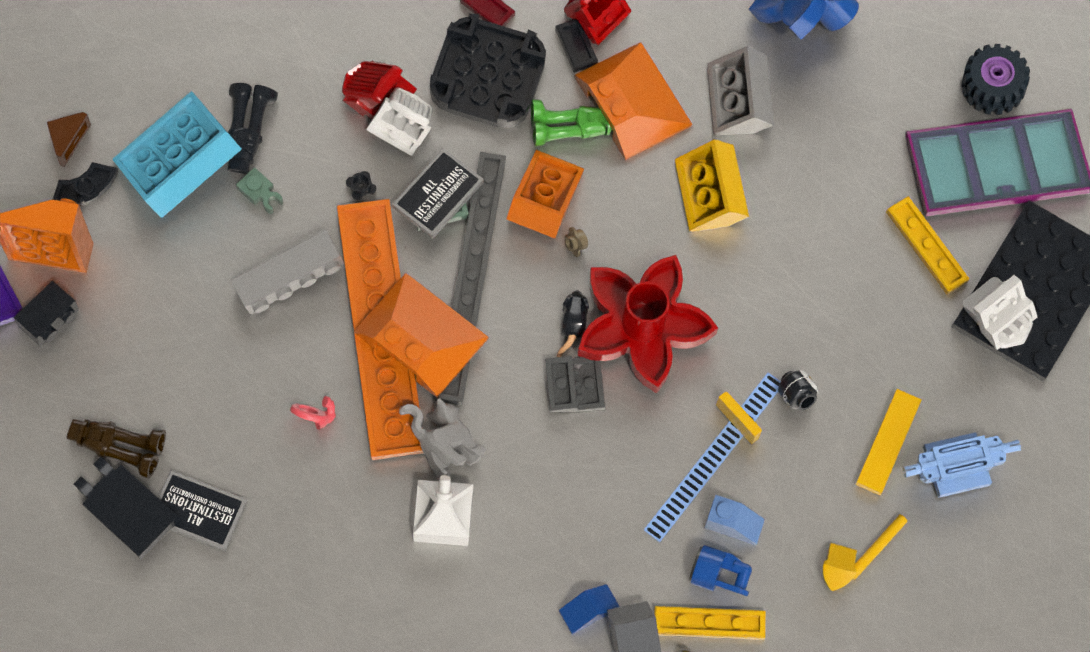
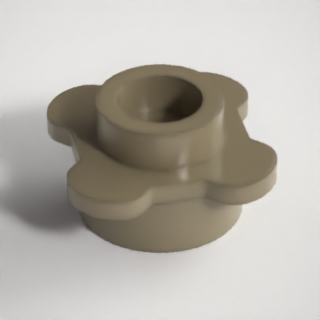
(576, 241)

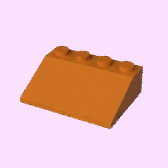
(47, 235)

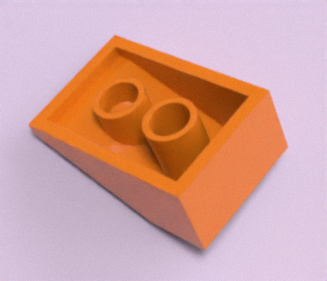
(545, 194)

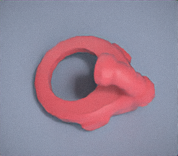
(316, 415)

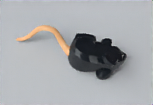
(573, 319)

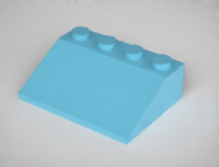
(176, 154)

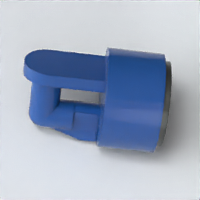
(709, 566)

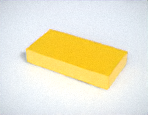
(738, 417)

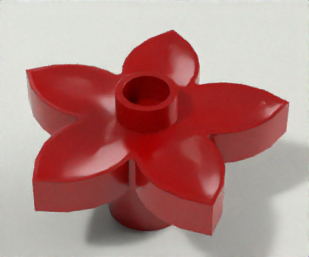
(643, 320)

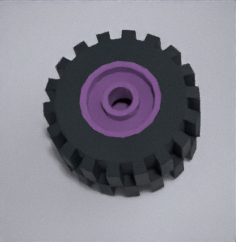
(995, 79)

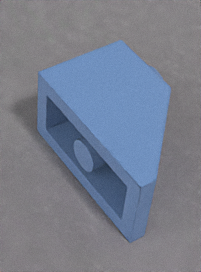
(734, 520)

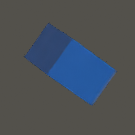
(588, 608)

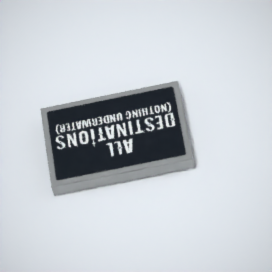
(438, 193)
(203, 510)

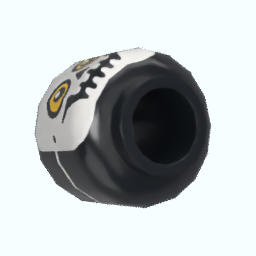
(798, 390)

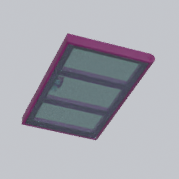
(999, 162)

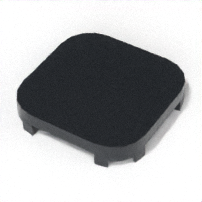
(487, 72)

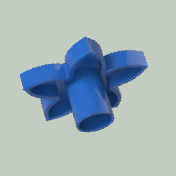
(803, 15)

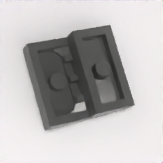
(575, 384)

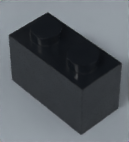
(47, 314)

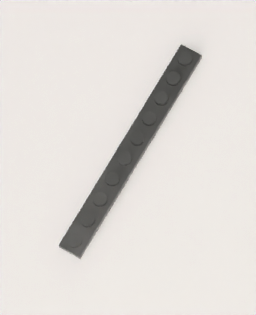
(475, 256)

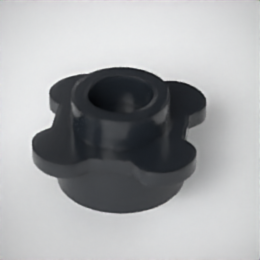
(360, 178)

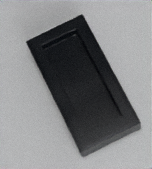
(576, 45)

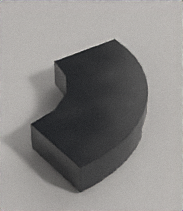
(88, 186)

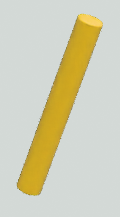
(879, 544)

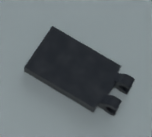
(127, 508)

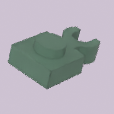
(258, 187)

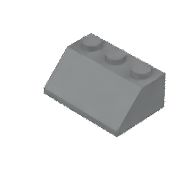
(740, 93)

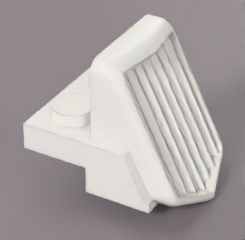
(402, 120)
(1002, 311)

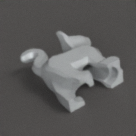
(442, 442)

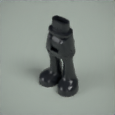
(250, 137)

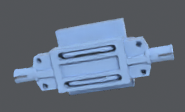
(960, 462)

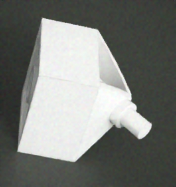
(443, 512)

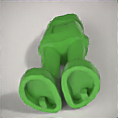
(589, 123)

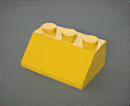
(711, 186)

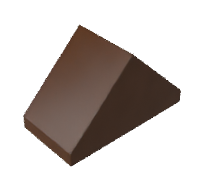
(67, 134)

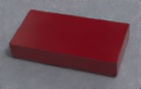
(490, 10)

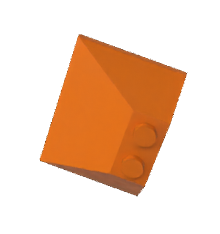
(634, 100)
(422, 334)

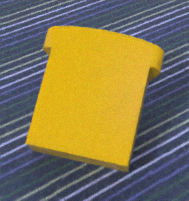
(839, 566)

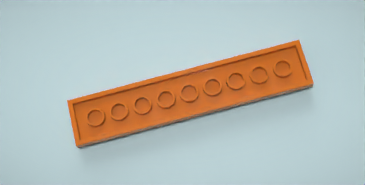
(371, 274)

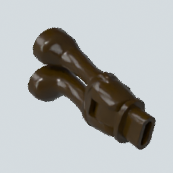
(101, 439)

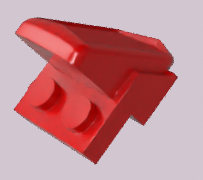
(597, 16)
(370, 84)

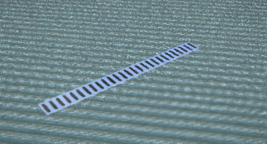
(710, 461)

